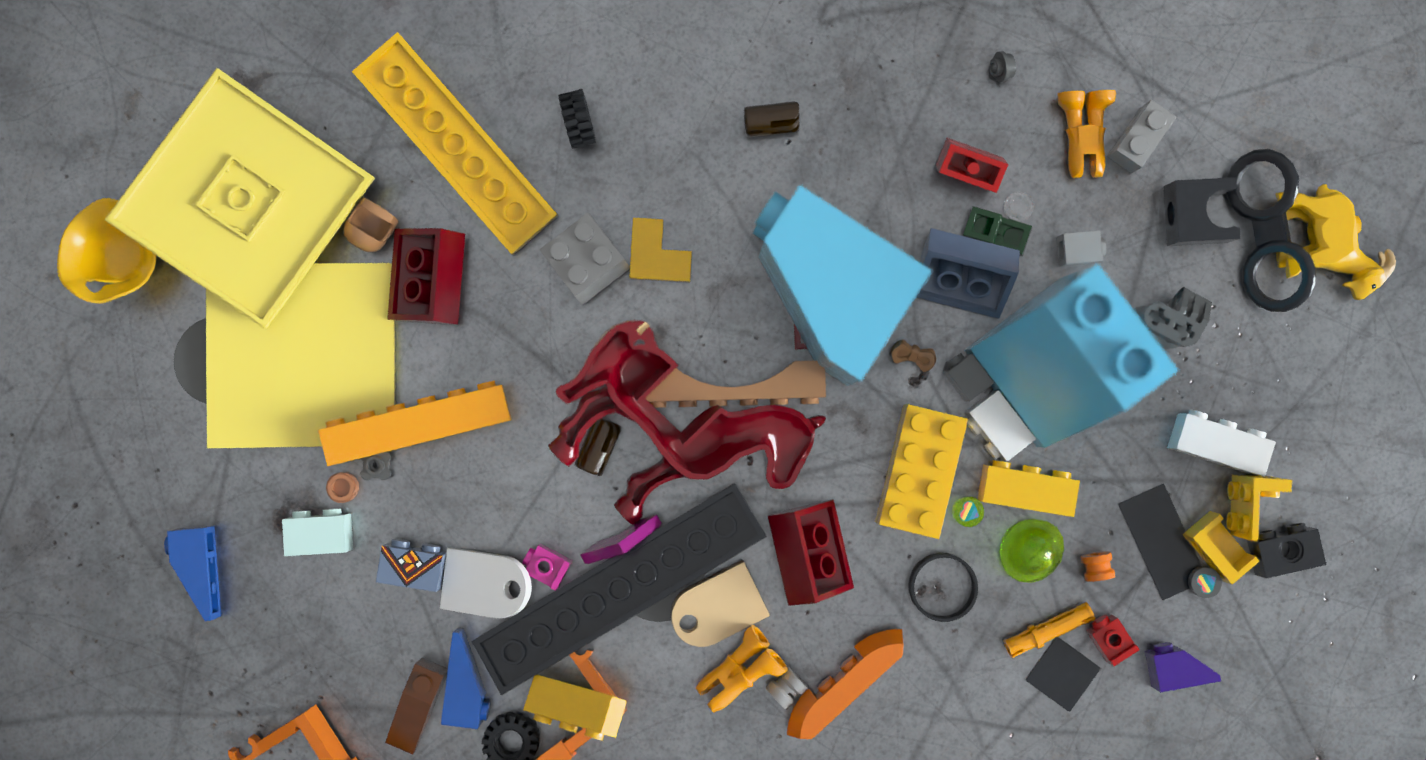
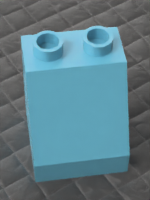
(836, 281)
(1072, 357)

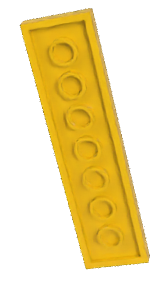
(455, 143)

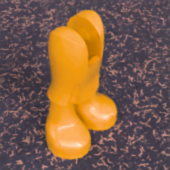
(1086, 138)
(735, 675)

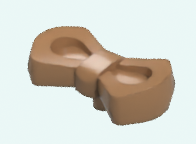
(923, 358)

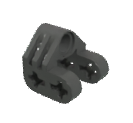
(1182, 316)

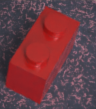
(971, 165)

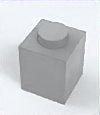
(1080, 248)

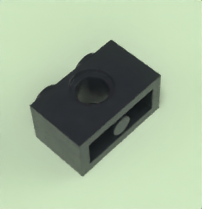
(1304, 552)

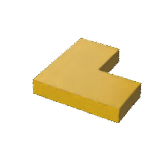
(648, 258)

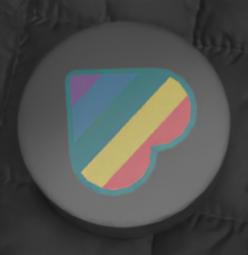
(1204, 582)

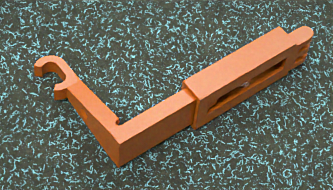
(313, 727)
(566, 748)

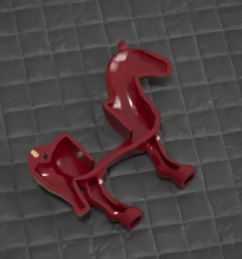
(702, 448)

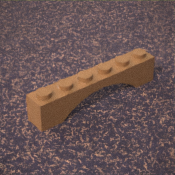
(798, 380)

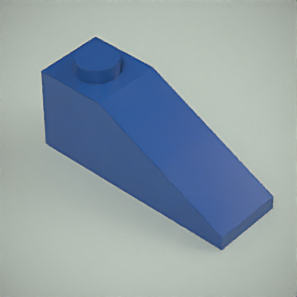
(195, 563)
(464, 689)

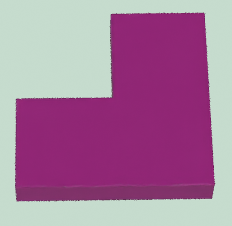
(622, 542)

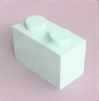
(317, 533)

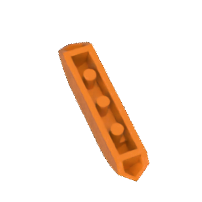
(835, 694)

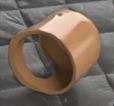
(369, 226)

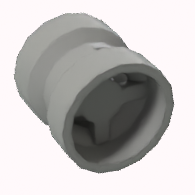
(787, 688)

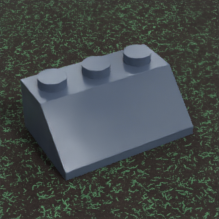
(968, 273)

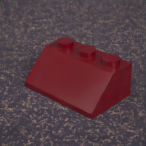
(426, 275)
(811, 553)

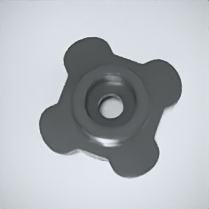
(381, 471)

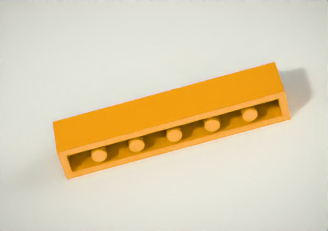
(414, 425)

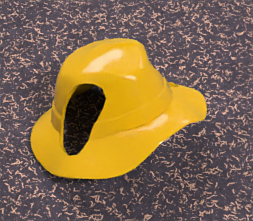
(101, 253)

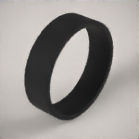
(971, 601)

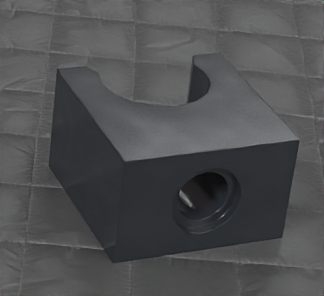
(1187, 215)

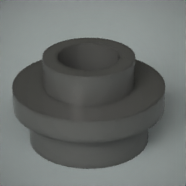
(1002, 66)

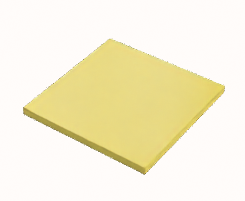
(240, 198)
(313, 364)

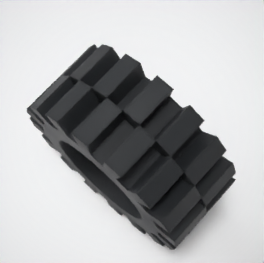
(577, 118)
(515, 723)

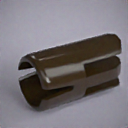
(771, 119)
(598, 446)

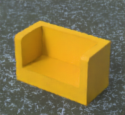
(1219, 548)

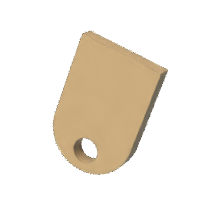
(721, 606)

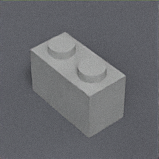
(1141, 136)

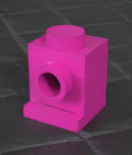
(558, 564)

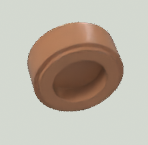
(342, 487)

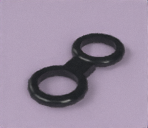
(1272, 231)

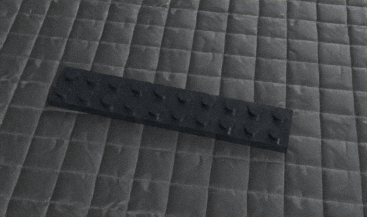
(618, 589)

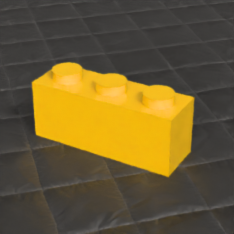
(1028, 488)
(574, 707)

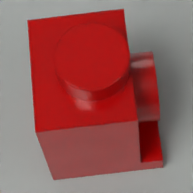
(1120, 649)

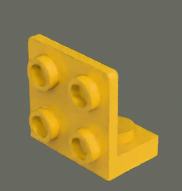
(1245, 501)

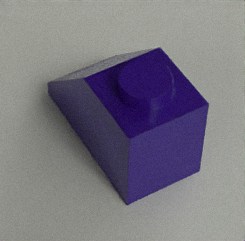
(1176, 669)

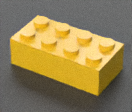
(921, 471)

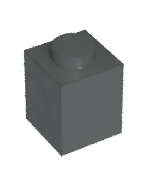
(967, 376)

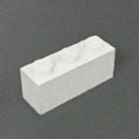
(1221, 443)

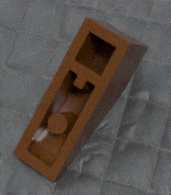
(416, 705)

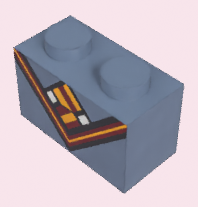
(411, 566)

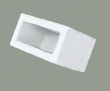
(999, 426)

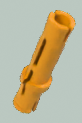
(1038, 635)

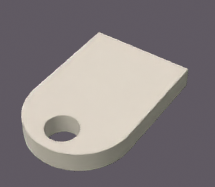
(480, 584)

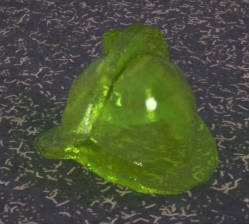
(1031, 550)

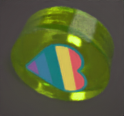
(968, 511)

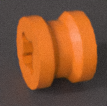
(1098, 566)

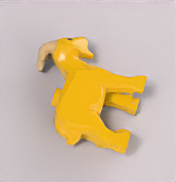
(1334, 241)

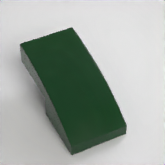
(996, 229)

